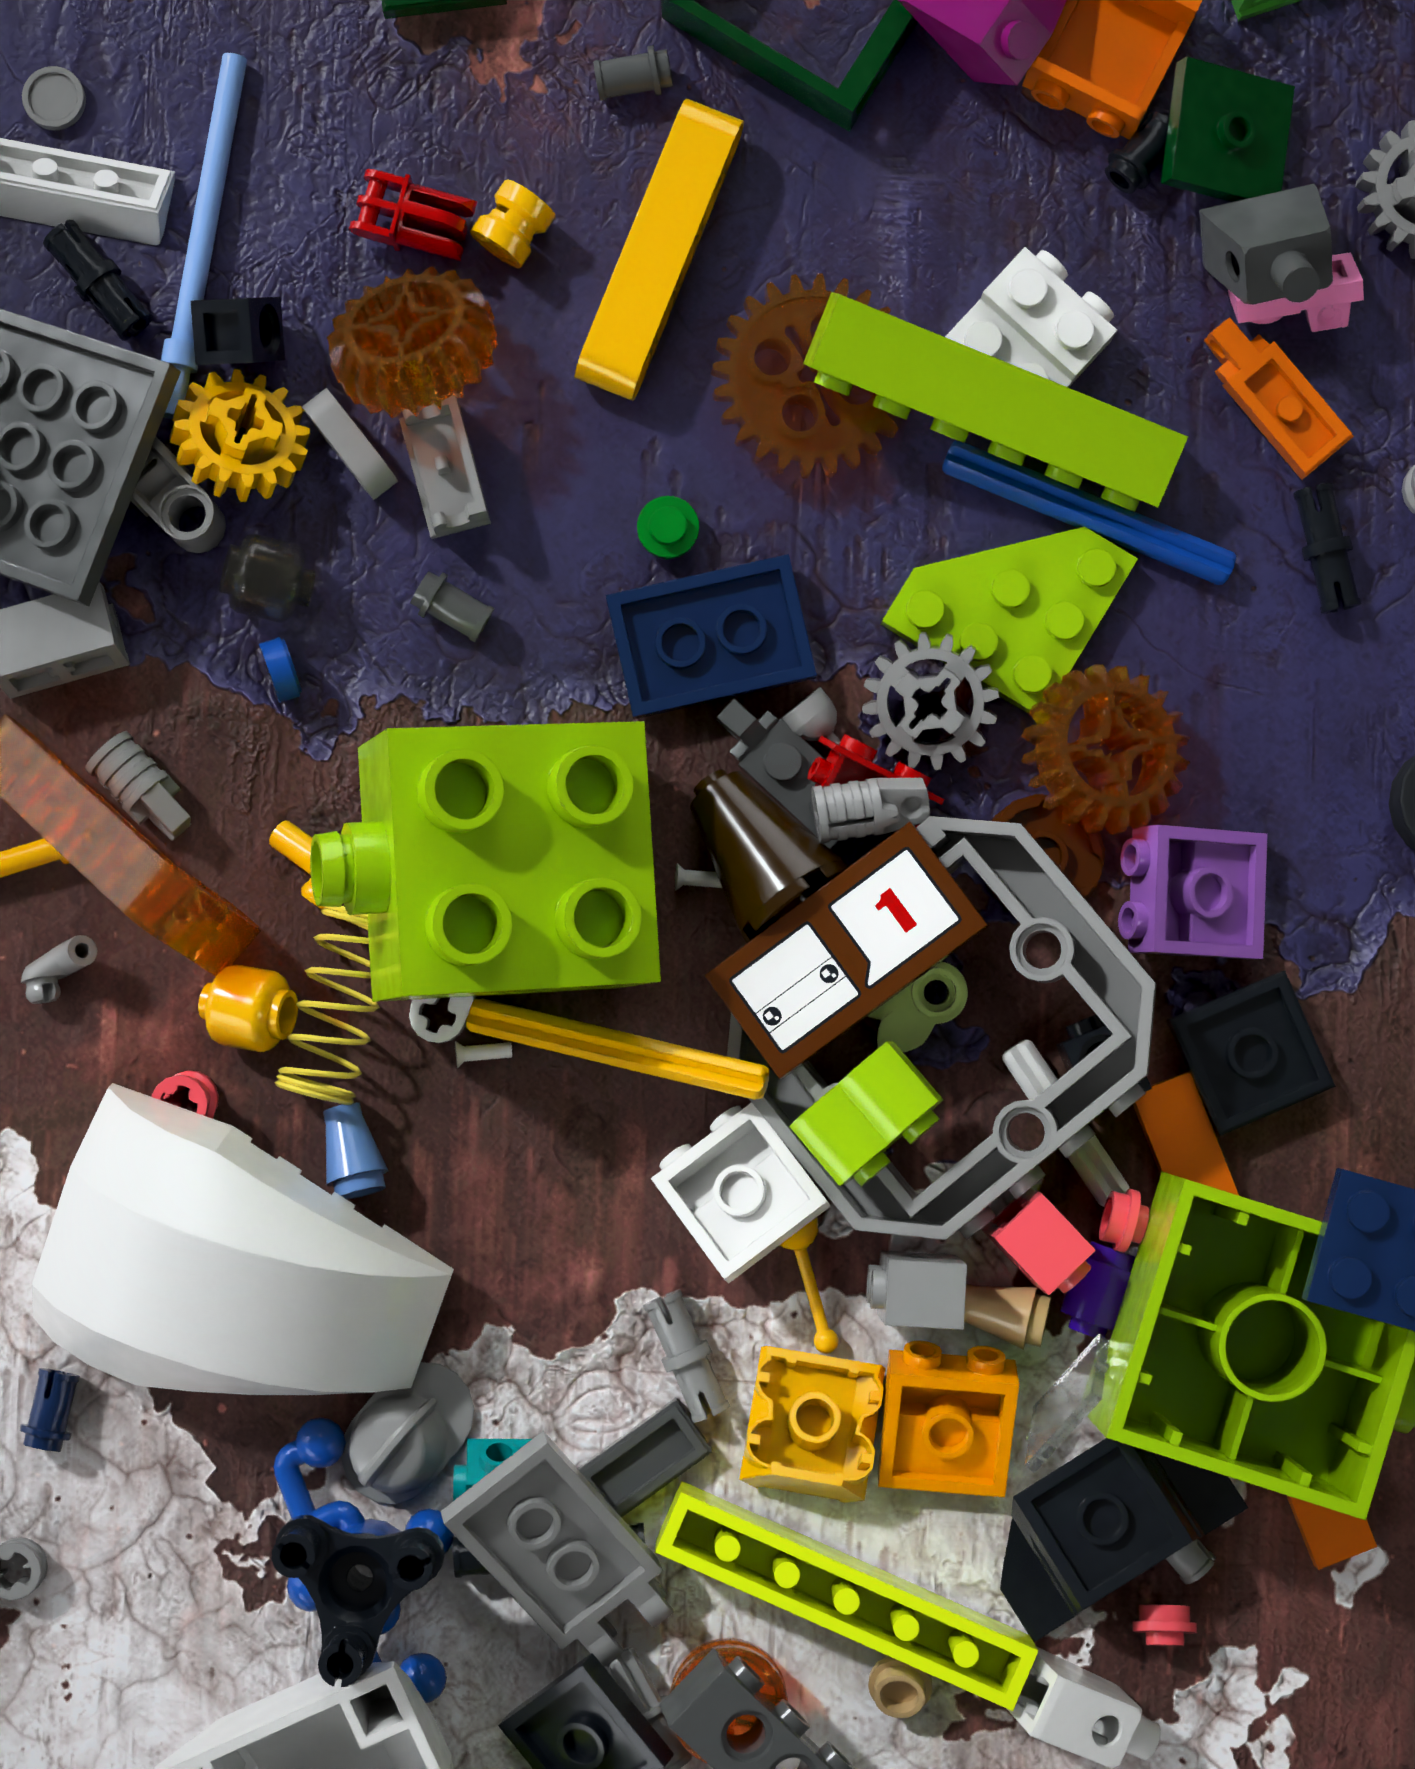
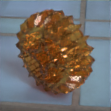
(412, 342)
(1105, 701)

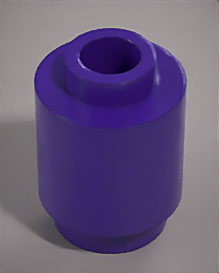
(1098, 1296)

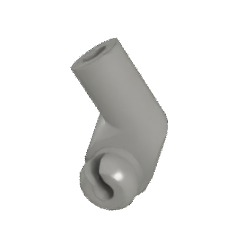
(61, 961)

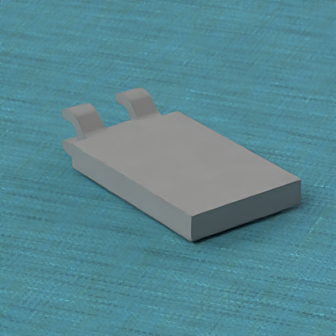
(558, 1547)

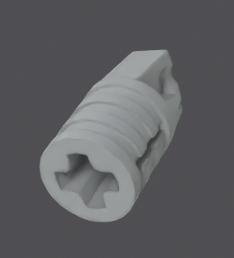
(139, 785)
(868, 807)

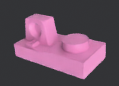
(1324, 310)

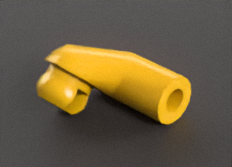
(295, 846)

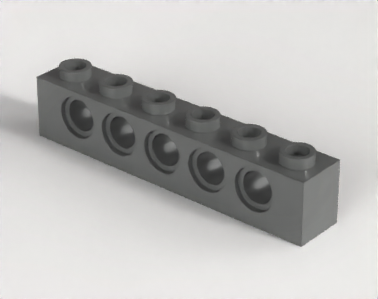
(722, 1691)

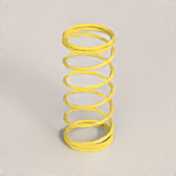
(311, 1088)

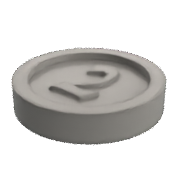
(53, 98)

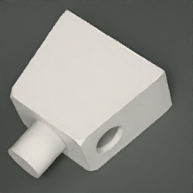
(1083, 1713)

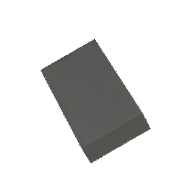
(647, 1458)

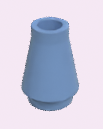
(352, 1155)

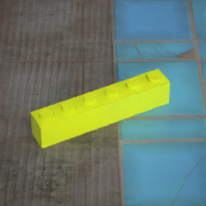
(846, 1595)

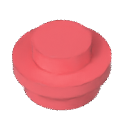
(1123, 1219)
(1164, 1624)

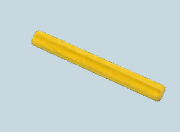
(618, 1049)

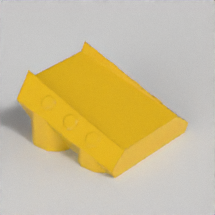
(812, 1424)

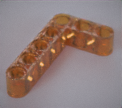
(117, 855)

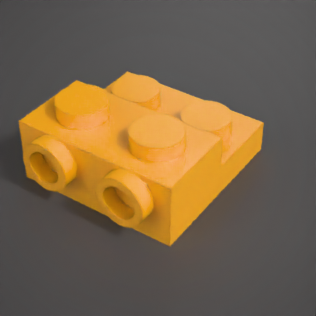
(948, 1420)

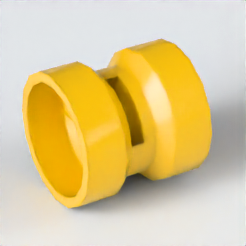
(512, 224)

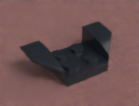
(1102, 1527)

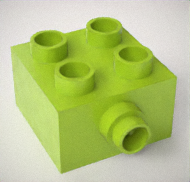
(499, 860)
(1238, 1370)

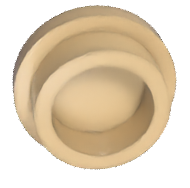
(899, 1688)

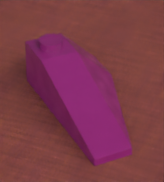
(989, 37)

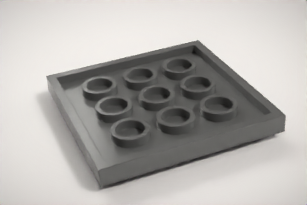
(70, 450)

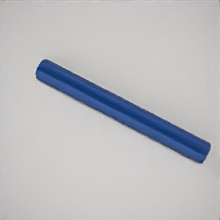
(1089, 511)

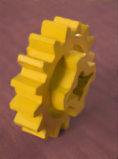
(212, 419)

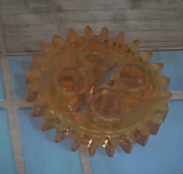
(760, 397)

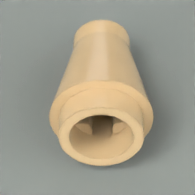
(1008, 1313)

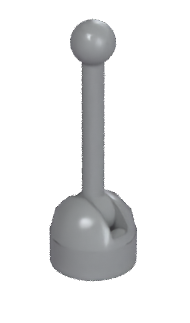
(813, 717)

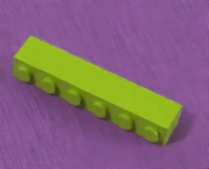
(994, 400)

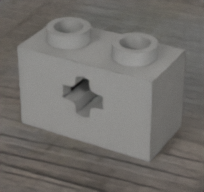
(918, 1289)

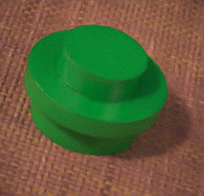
(668, 527)

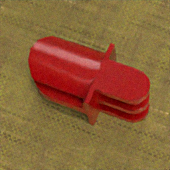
(421, 217)

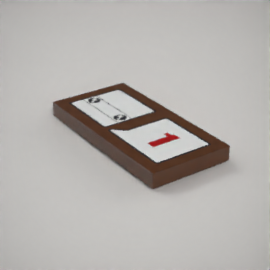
(846, 950)

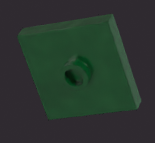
(1226, 132)

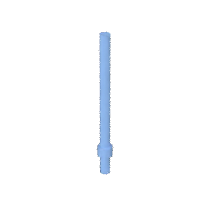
(180, 347)

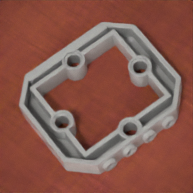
(1106, 1078)

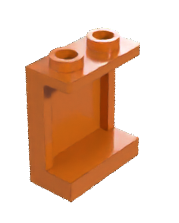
(1109, 59)

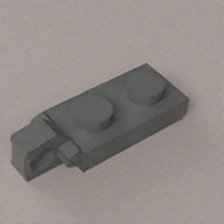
(774, 760)

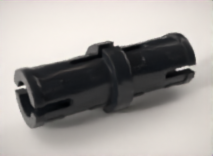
(97, 280)
(1327, 548)

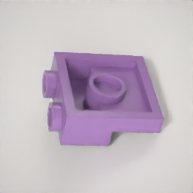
(1194, 892)

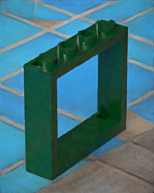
(839, 104)

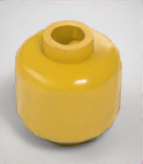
(248, 1008)

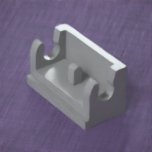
(444, 469)
(58, 642)

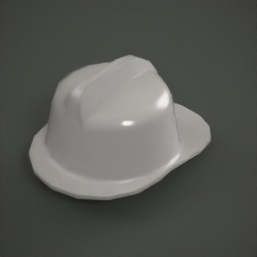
(408, 1435)

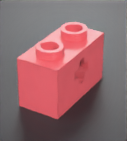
(1041, 1242)

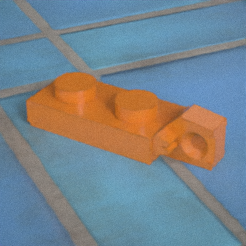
(1277, 398)

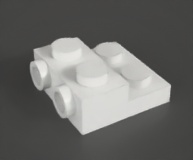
(1037, 320)
(739, 1190)

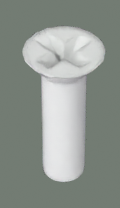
(695, 878)
(482, 1052)

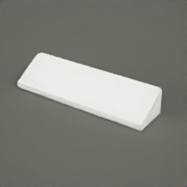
(94, 191)

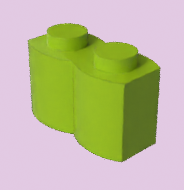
(868, 1114)

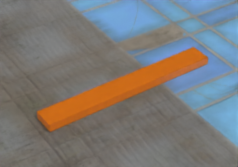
(1188, 1148)

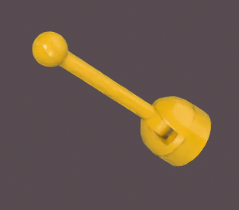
(825, 1339)

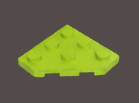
(1019, 606)

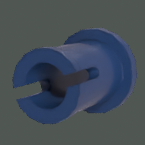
(50, 1410)

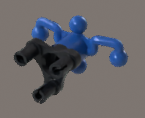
(320, 1558)

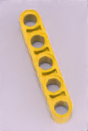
(659, 249)

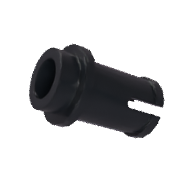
(1134, 162)

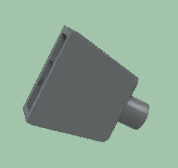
(1269, 245)

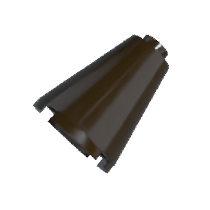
(758, 851)

